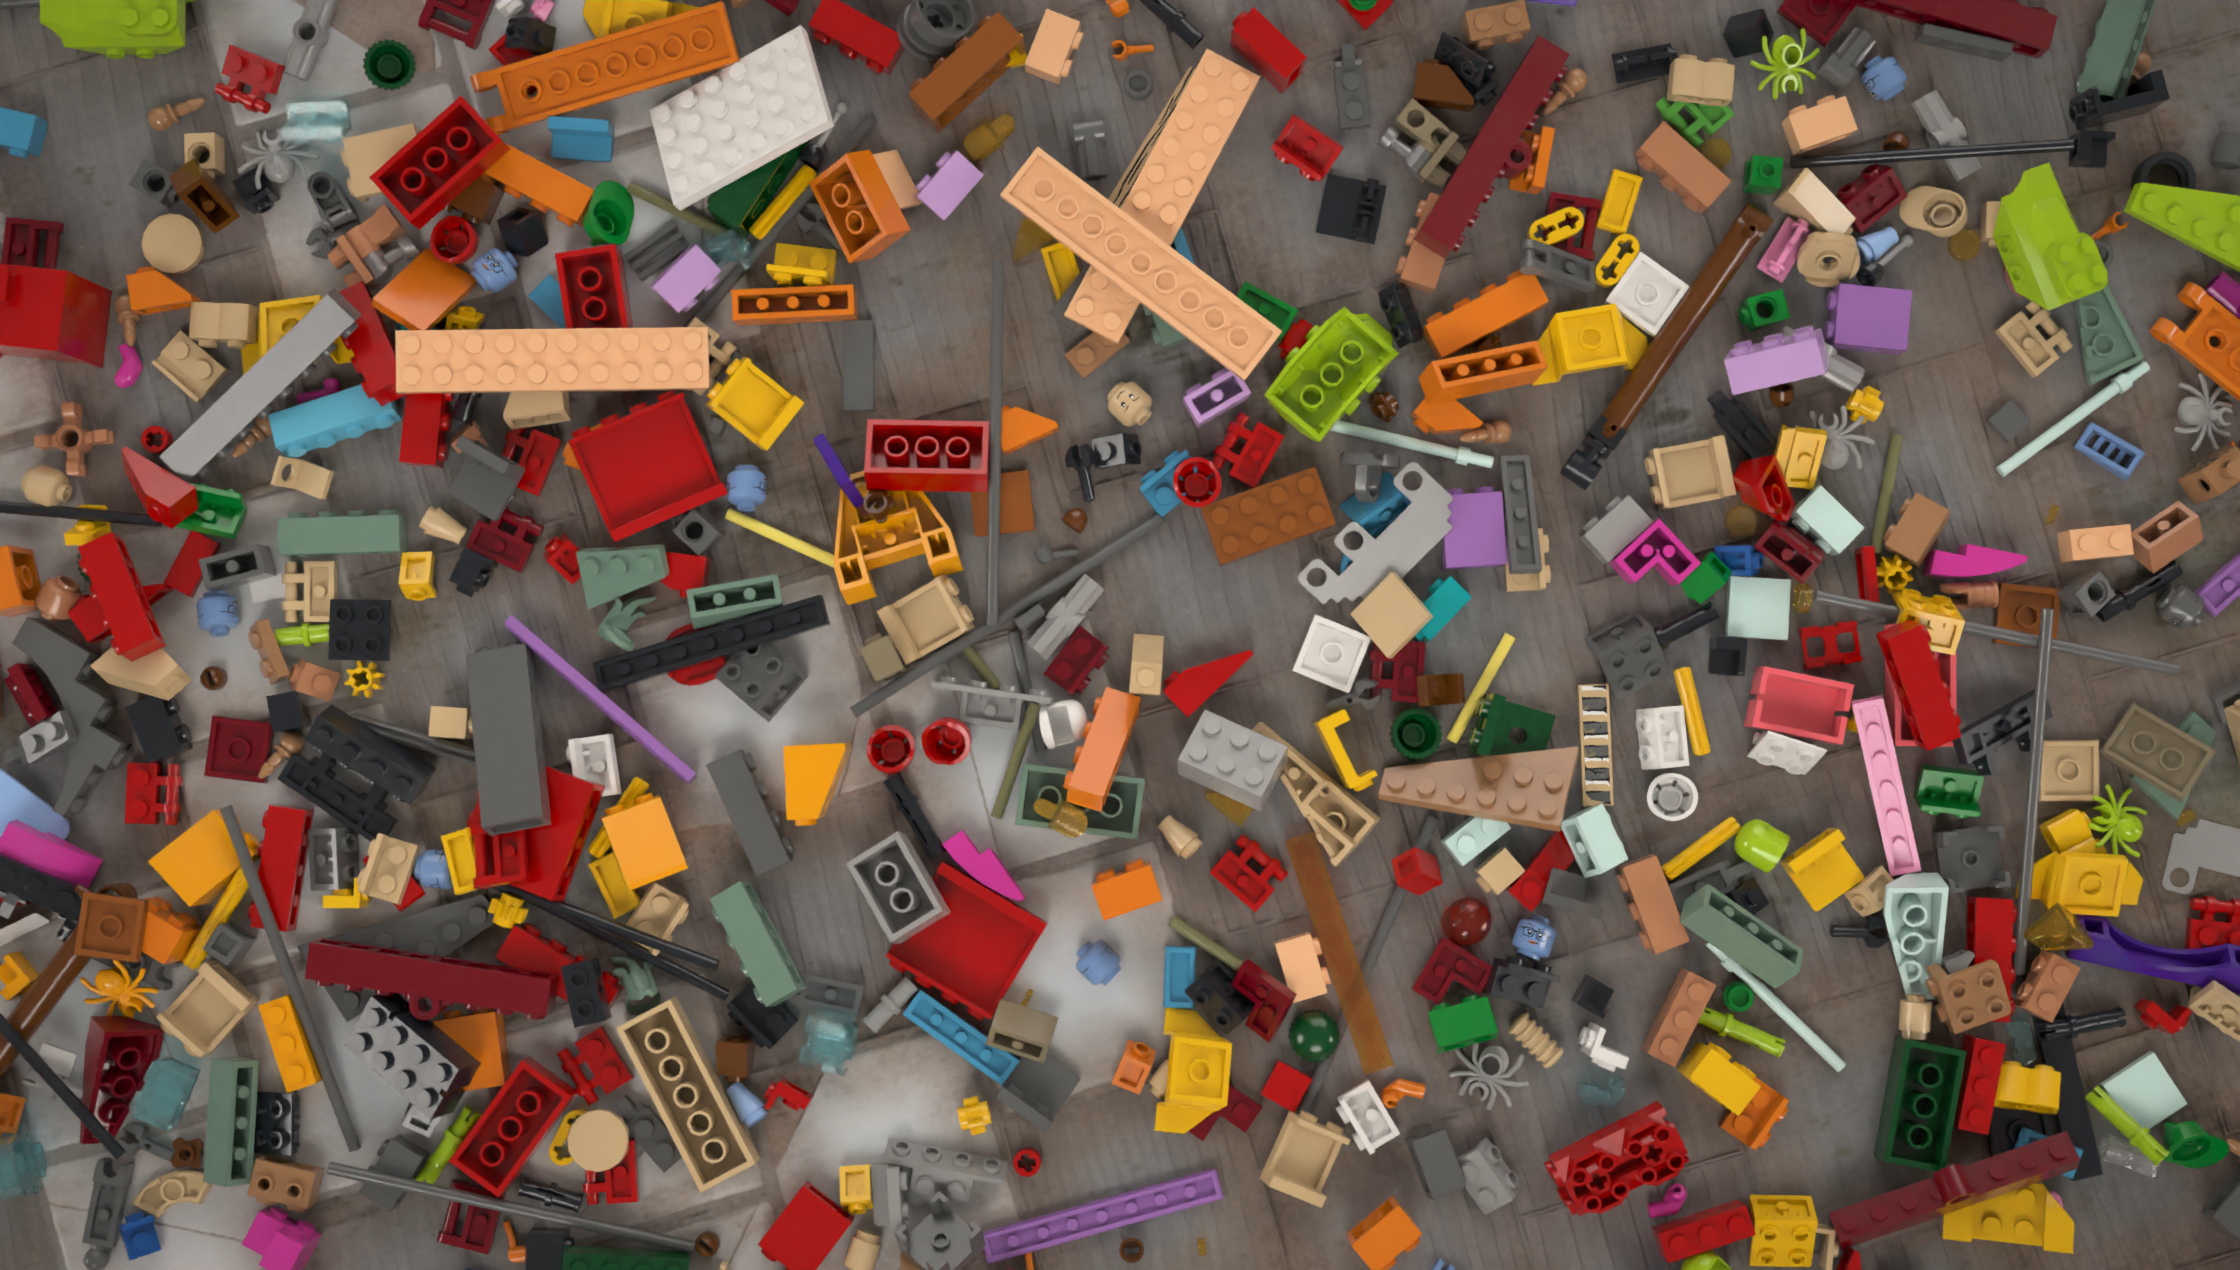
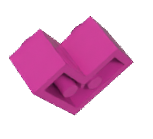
(1657, 549)
(281, 1240)

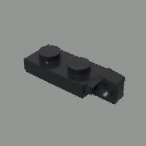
(1742, 426)

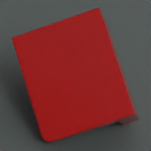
(1417, 871)

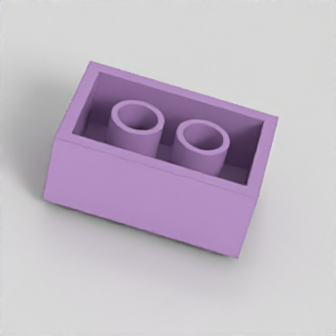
(1776, 360)

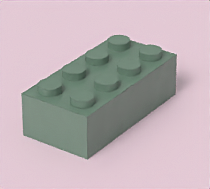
(1119, 815)

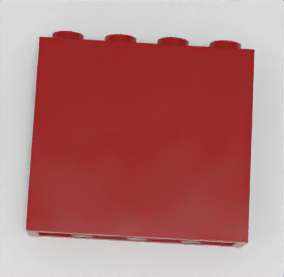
(646, 465)
(555, 847)
(972, 949)

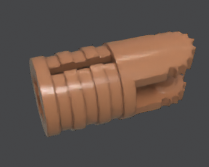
(1973, 594)

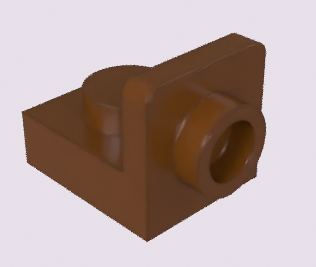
(1441, 689)

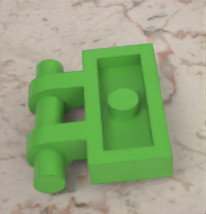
(1705, 116)

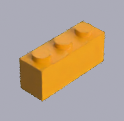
(289, 1044)

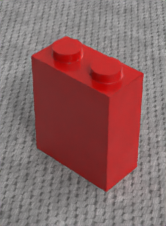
(1267, 49)
(805, 1230)

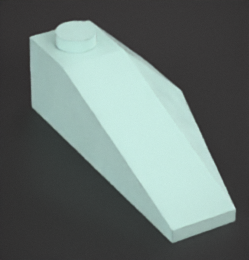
(1916, 926)

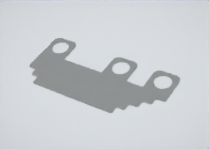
(1394, 549)
(2206, 846)

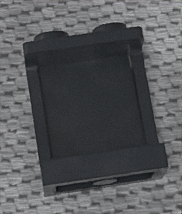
(2144, 95)

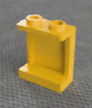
(753, 403)
(1337, 754)

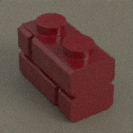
(1789, 550)

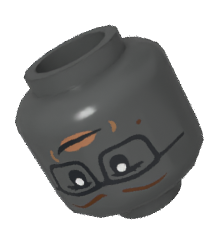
(2181, 607)

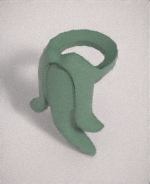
(620, 619)
(637, 984)

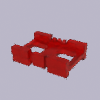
(1831, 655)

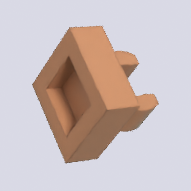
(470, 431)

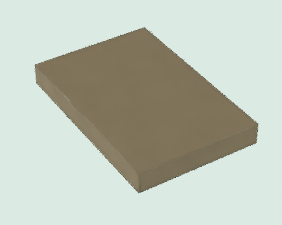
(2157, 752)

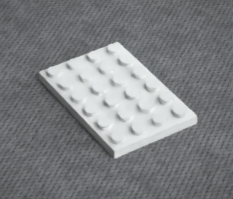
(741, 118)

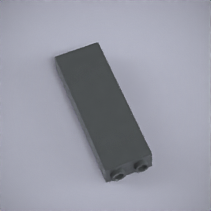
(508, 739)

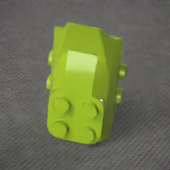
(117, 25)
(2043, 245)
(1331, 372)

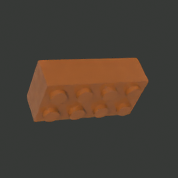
(966, 72)
(1267, 516)

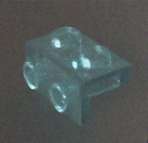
(316, 120)

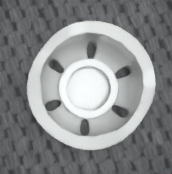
(1671, 797)

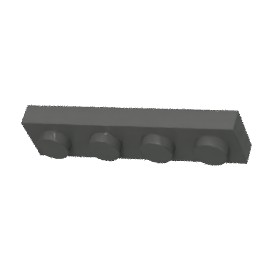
(1519, 514)

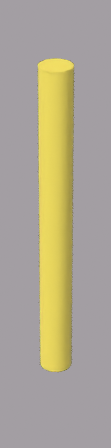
(780, 537)
(1480, 688)

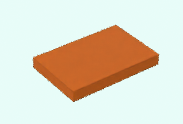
(424, 292)

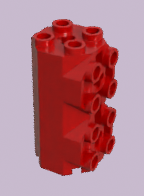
(1616, 1159)

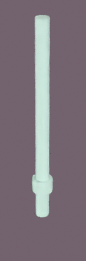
(2119, 384)
(1461, 455)
(1780, 1008)

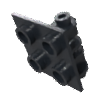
(1351, 208)
(359, 630)
(276, 1123)

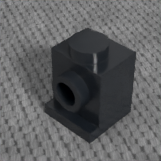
(471, 572)

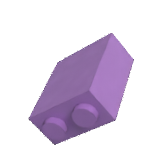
(1868, 318)
(1476, 530)

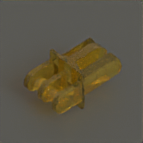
(988, 137)
(1064, 817)

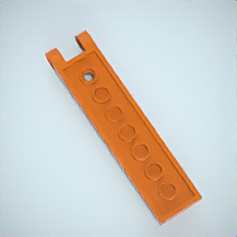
(611, 67)
(2212, 319)

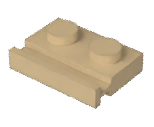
(190, 366)

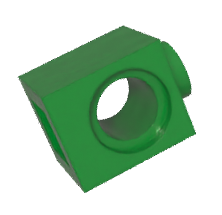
(1762, 174)
(1776, 306)
(1706, 578)

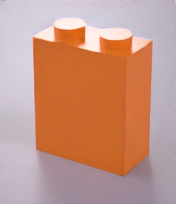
(485, 1039)

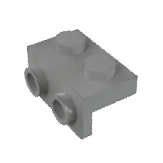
(1488, 1177)
(888, 1196)

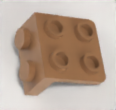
(1968, 995)

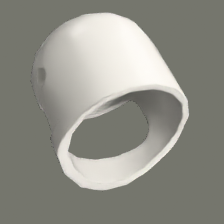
(1062, 722)

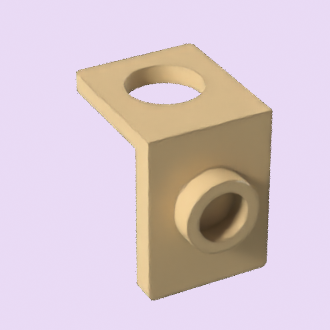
(303, 477)
(1829, 1246)

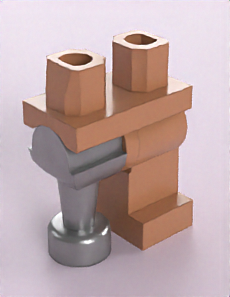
(364, 248)

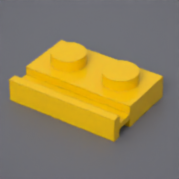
(1800, 454)

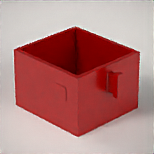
(52, 315)

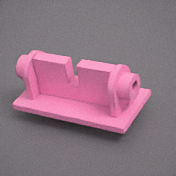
(1784, 249)

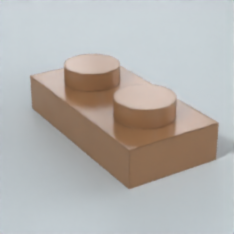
(1093, 353)
(272, 661)

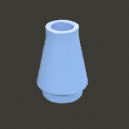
(1876, 244)
(747, 1106)

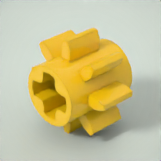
(1864, 403)
(1898, 579)
(357, 683)
(507, 910)
(974, 1115)

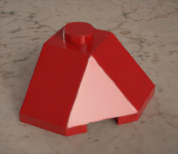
(1764, 487)

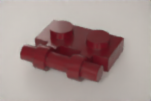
(502, 546)
(1405, 668)

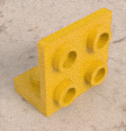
(802, 265)
(1936, 614)
(1822, 869)
(1783, 1230)

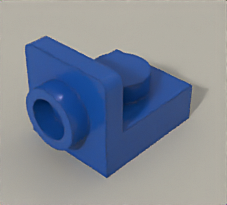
(1740, 559)
(139, 1235)

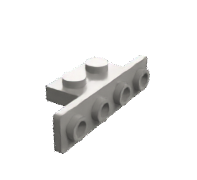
(989, 706)
(944, 1169)

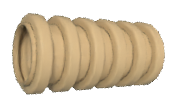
(1535, 1040)

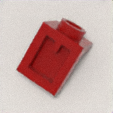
(562, 556)
(793, 1095)

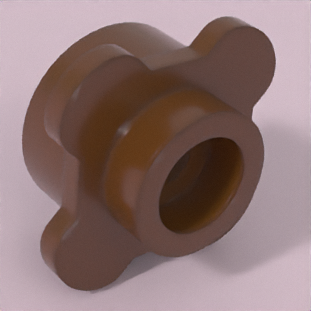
(1488, 343)
(1384, 405)
(876, 498)
(194, 1146)

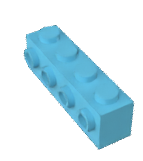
(329, 420)

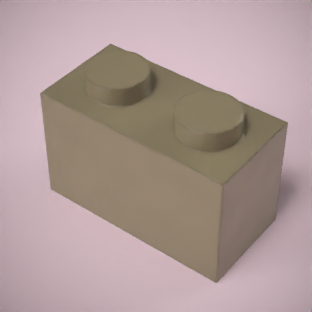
(883, 658)
(1022, 1030)

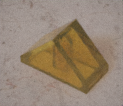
(1232, 809)
(2058, 931)

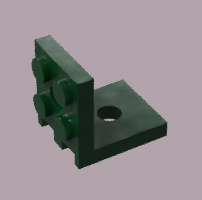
(1497, 720)

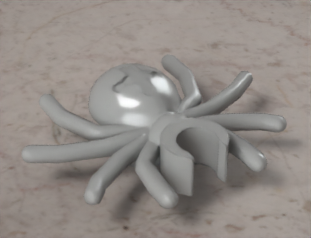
(276, 159)
(2203, 413)
(1835, 450)
(1489, 1073)

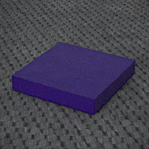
(838, 470)

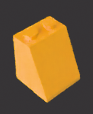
(812, 779)
(643, 841)
(202, 860)

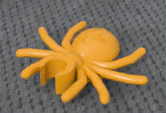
(117, 987)

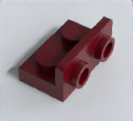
(1871, 195)
(1077, 661)
(30, 693)

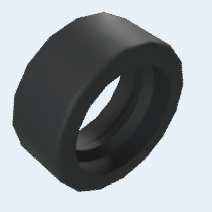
(2177, 162)

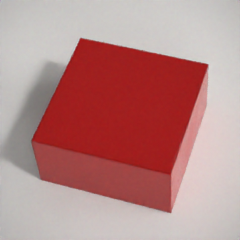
(1285, 1085)

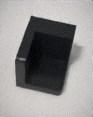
(1746, 31)
(2090, 148)
(522, 231)
(1727, 656)
(286, 712)
(1592, 995)

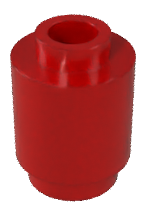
(1294, 338)

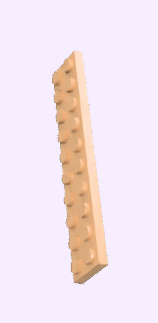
(1170, 180)
(1141, 264)
(552, 360)

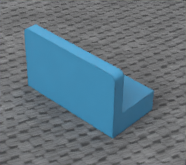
(581, 139)
(1378, 515)

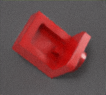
(2155, 1017)

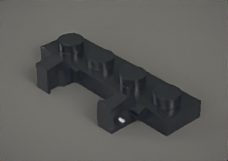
(1995, 729)
(317, 783)
(26, 883)

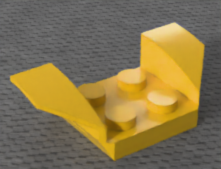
(618, 15)
(276, 320)
(1589, 341)
(2085, 882)
(1196, 1072)
(2017, 1217)

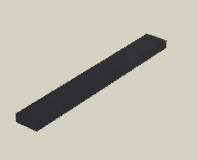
(711, 643)
(2073, 1109)

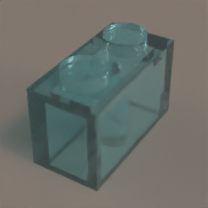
(165, 1092)

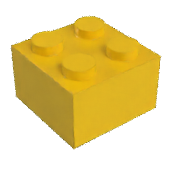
(1723, 1081)

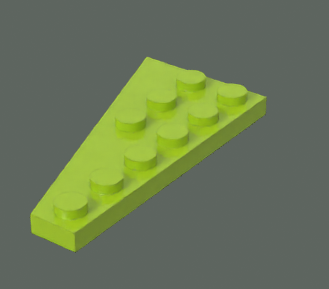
(2192, 216)

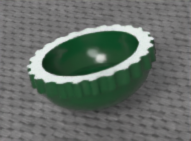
(389, 65)
(1415, 733)
(1314, 1035)

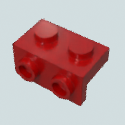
(1306, 149)

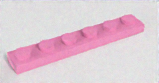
(1886, 785)

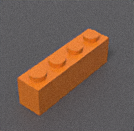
(542, 185)
(794, 304)
(1484, 315)
(1482, 372)
(1102, 750)

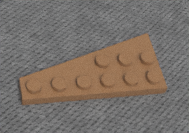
(1505, 788)

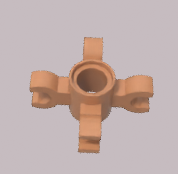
(75, 461)

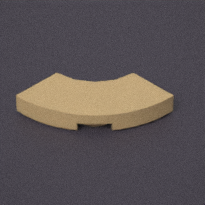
(172, 1188)

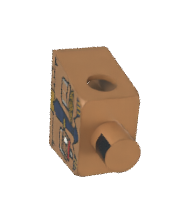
(2218, 470)

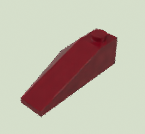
(114, 1068)

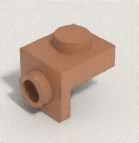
(313, 679)

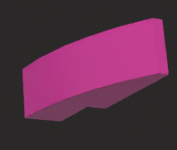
(1969, 562)
(49, 853)
(983, 867)

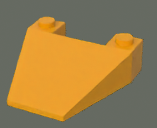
(910, 531)

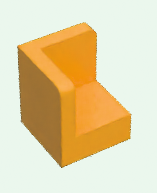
(16, 975)

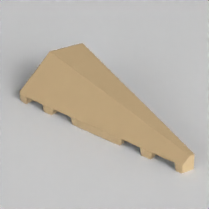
(1333, 812)

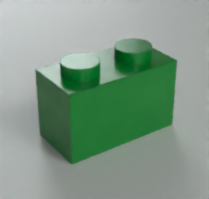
(1462, 1024)

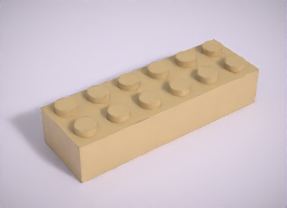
(688, 1094)

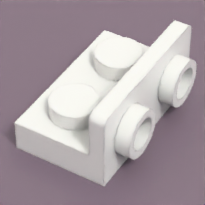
(1662, 737)

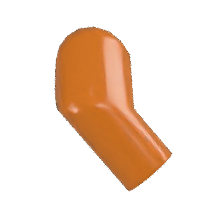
(1399, 1089)

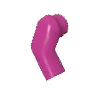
(130, 368)
(331, 386)
(1671, 1202)

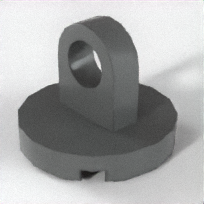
(1368, 472)

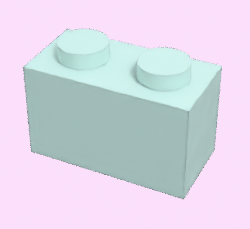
(1825, 521)
(1473, 837)
(1593, 840)

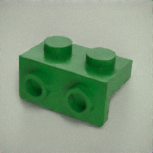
(1269, 307)
(217, 513)
(1948, 791)

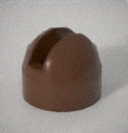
(1899, 139)
(1781, 394)
(1075, 519)
(218, 675)
(709, 1238)
(1131, 1243)

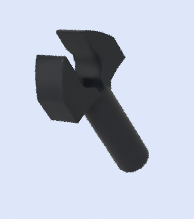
(1082, 467)
(1851, 931)

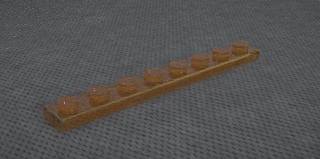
(1339, 953)

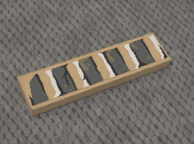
(1595, 745)

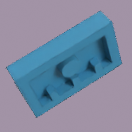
(1158, 486)

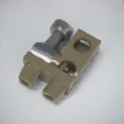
(1431, 144)

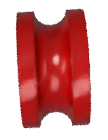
(147, 435)
(1032, 1154)

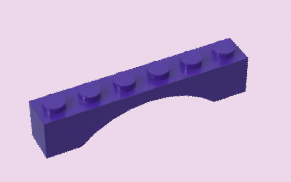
(2187, 966)

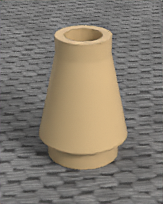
(441, 525)
(1181, 838)

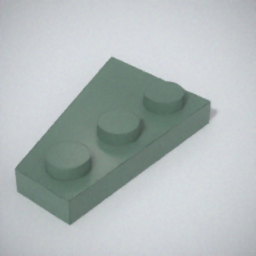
(2104, 336)
(619, 570)
(2197, 728)

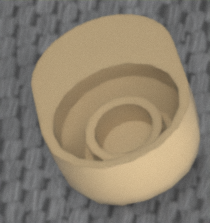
(1934, 211)

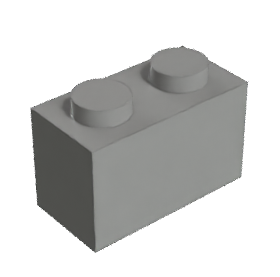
(1615, 529)

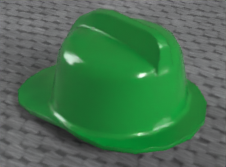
(609, 214)
(2192, 1145)

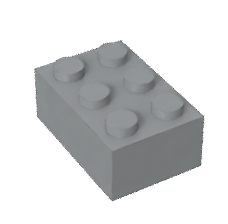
(1232, 760)
(898, 887)

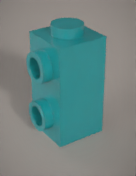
(1443, 603)

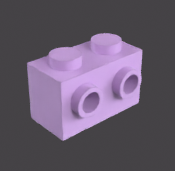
(948, 184)
(686, 279)
(1215, 397)

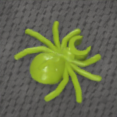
(1786, 58)
(2117, 822)

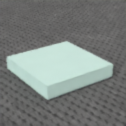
(1758, 608)
(2144, 1091)

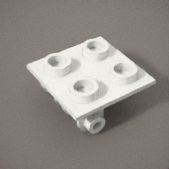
(1785, 752)

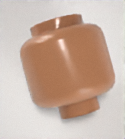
(58, 597)

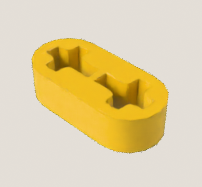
(1553, 220)
(1621, 264)
(562, 1136)

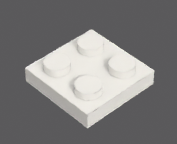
(1647, 294)
(1331, 654)

